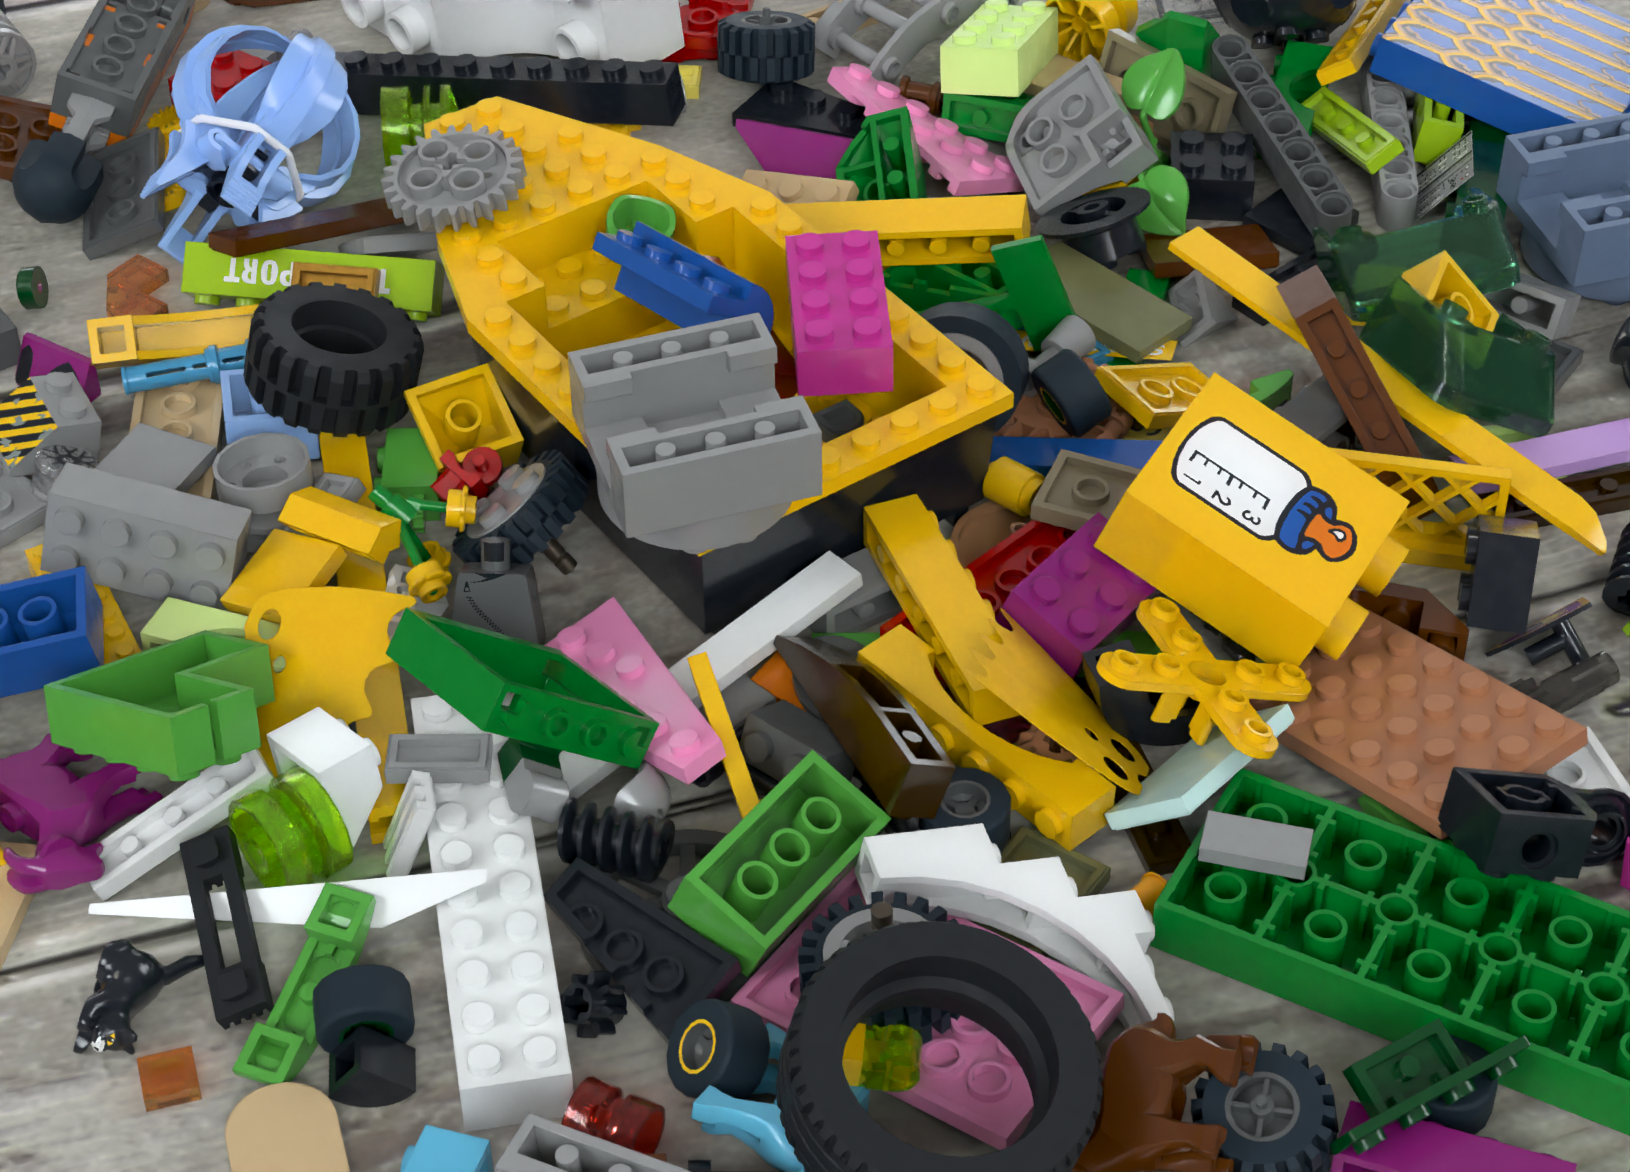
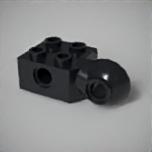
(1532, 823)

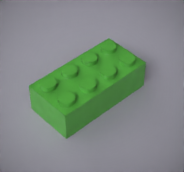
(778, 862)

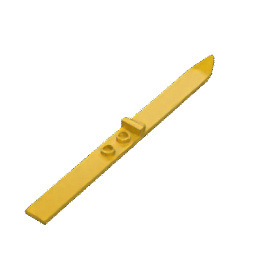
(1449, 428)

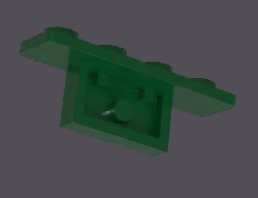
(1411, 1074)

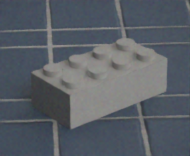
(144, 536)

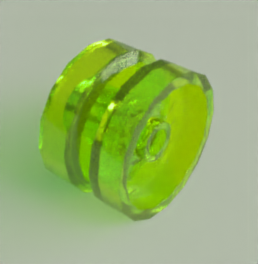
(291, 831)

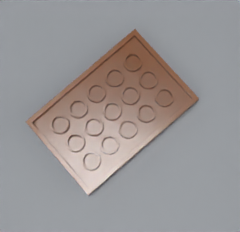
(1406, 713)

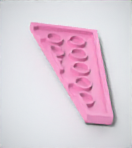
(950, 153)
(622, 658)

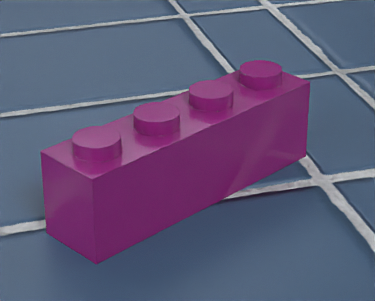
(1438, 1149)

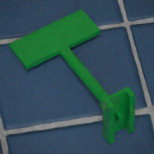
(1032, 287)

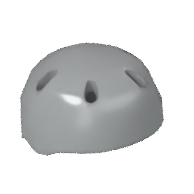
(645, 795)

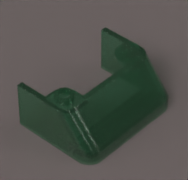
(1364, 265)
(1465, 368)

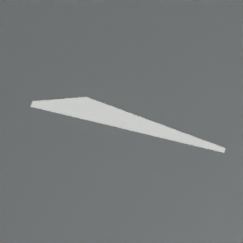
(394, 896)

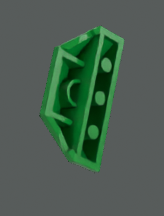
(1185, 33)
(885, 159)

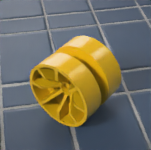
(1086, 23)

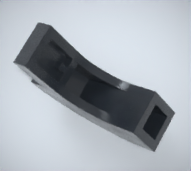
(1131, 711)

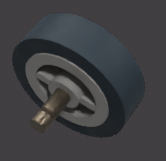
(988, 341)

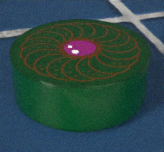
(32, 287)

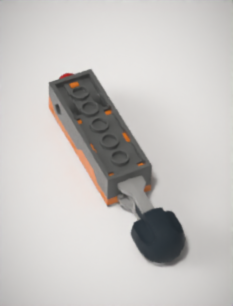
(98, 102)

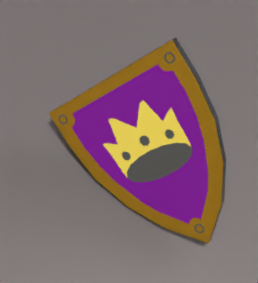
(1562, 639)

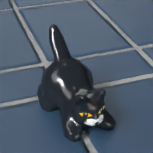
(124, 986)

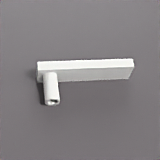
(176, 819)

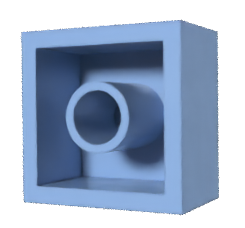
(247, 418)

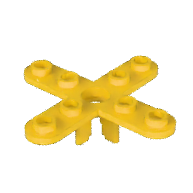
(1192, 671)

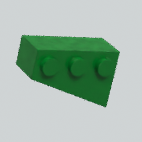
(943, 283)

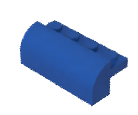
(679, 280)

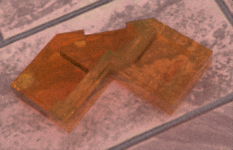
(130, 288)

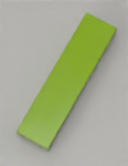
(1352, 131)

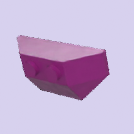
(793, 149)

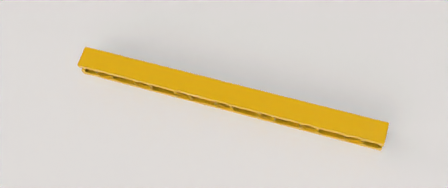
(383, 685)

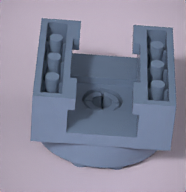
(1573, 204)

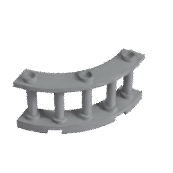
(843, 19)

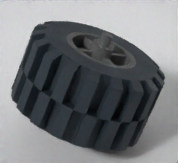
(766, 46)
(1275, 1118)

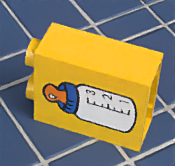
(1257, 528)

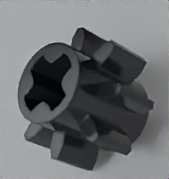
(593, 1004)

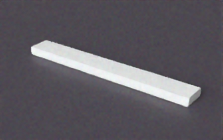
(743, 644)

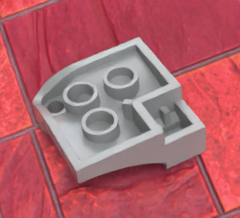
(1076, 139)

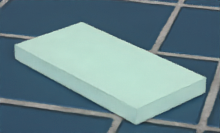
(1189, 776)

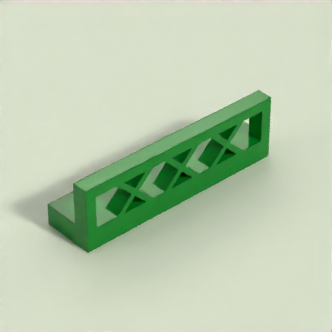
(983, 115)

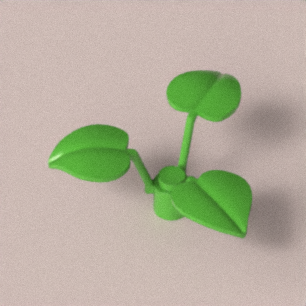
(1157, 89)

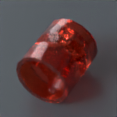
(603, 1112)

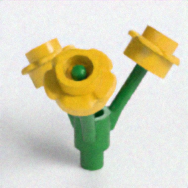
(427, 559)

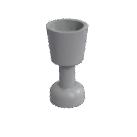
(1070, 334)

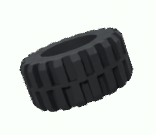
(332, 359)

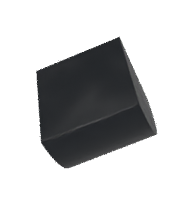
(371, 1070)

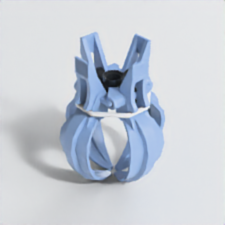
(224, 143)

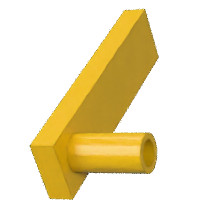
(720, 722)

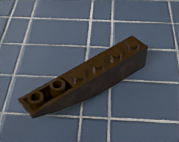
(874, 726)

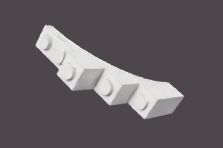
(1029, 899)

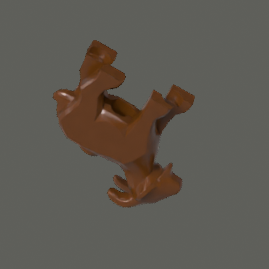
(1147, 1097)

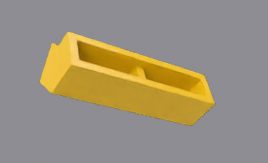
(342, 522)

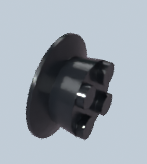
(1100, 224)

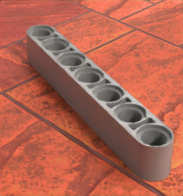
(1396, 183)

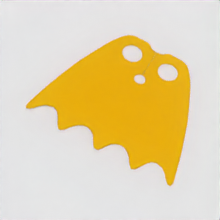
(329, 649)
(1053, 702)

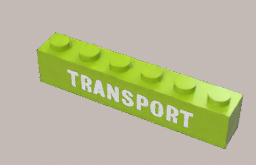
(250, 279)

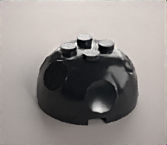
(1277, 21)

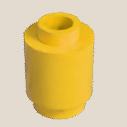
(1012, 485)

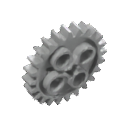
(454, 178)

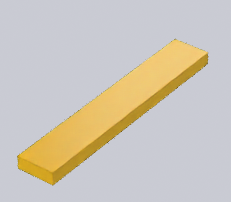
(1357, 40)

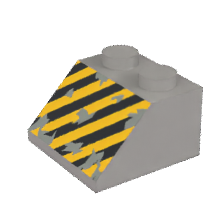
(44, 414)

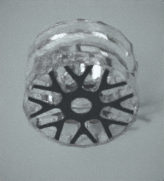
(50, 462)

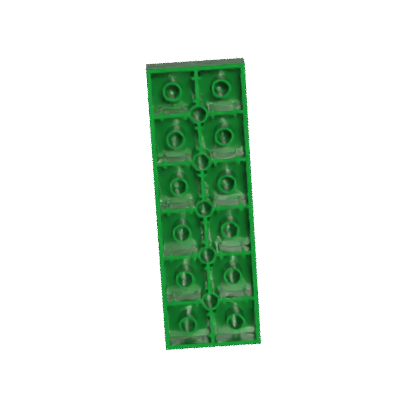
(1414, 933)

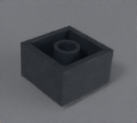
(1217, 173)
(1501, 573)

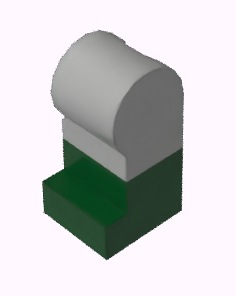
(533, 779)

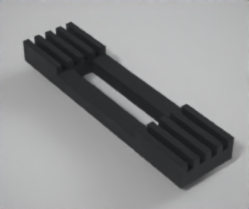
(244, 986)

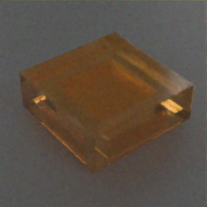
(169, 1078)

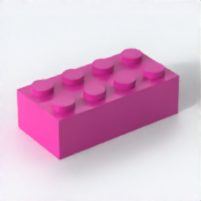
(839, 313)

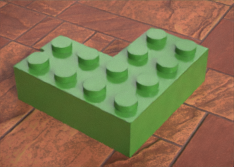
(167, 706)

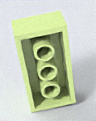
(999, 49)

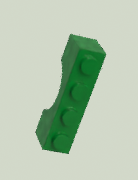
(1297, 79)

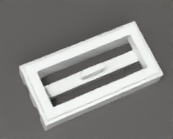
(409, 824)

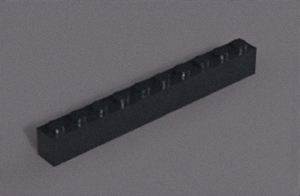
(574, 87)

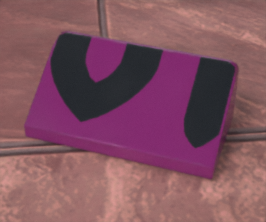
(43, 357)

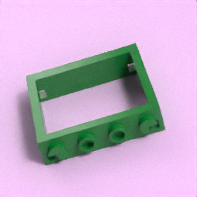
(553, 700)

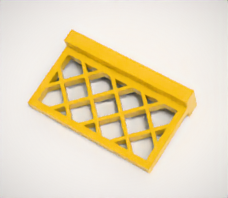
(1428, 541)

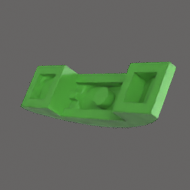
(335, 941)

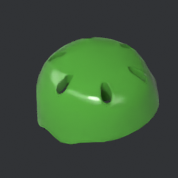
(632, 208)

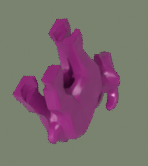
(63, 814)

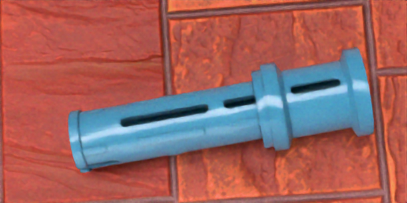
(137, 377)

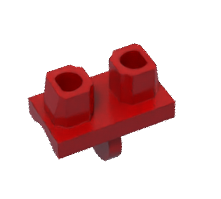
(479, 470)

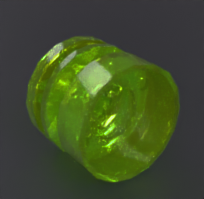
(405, 120)

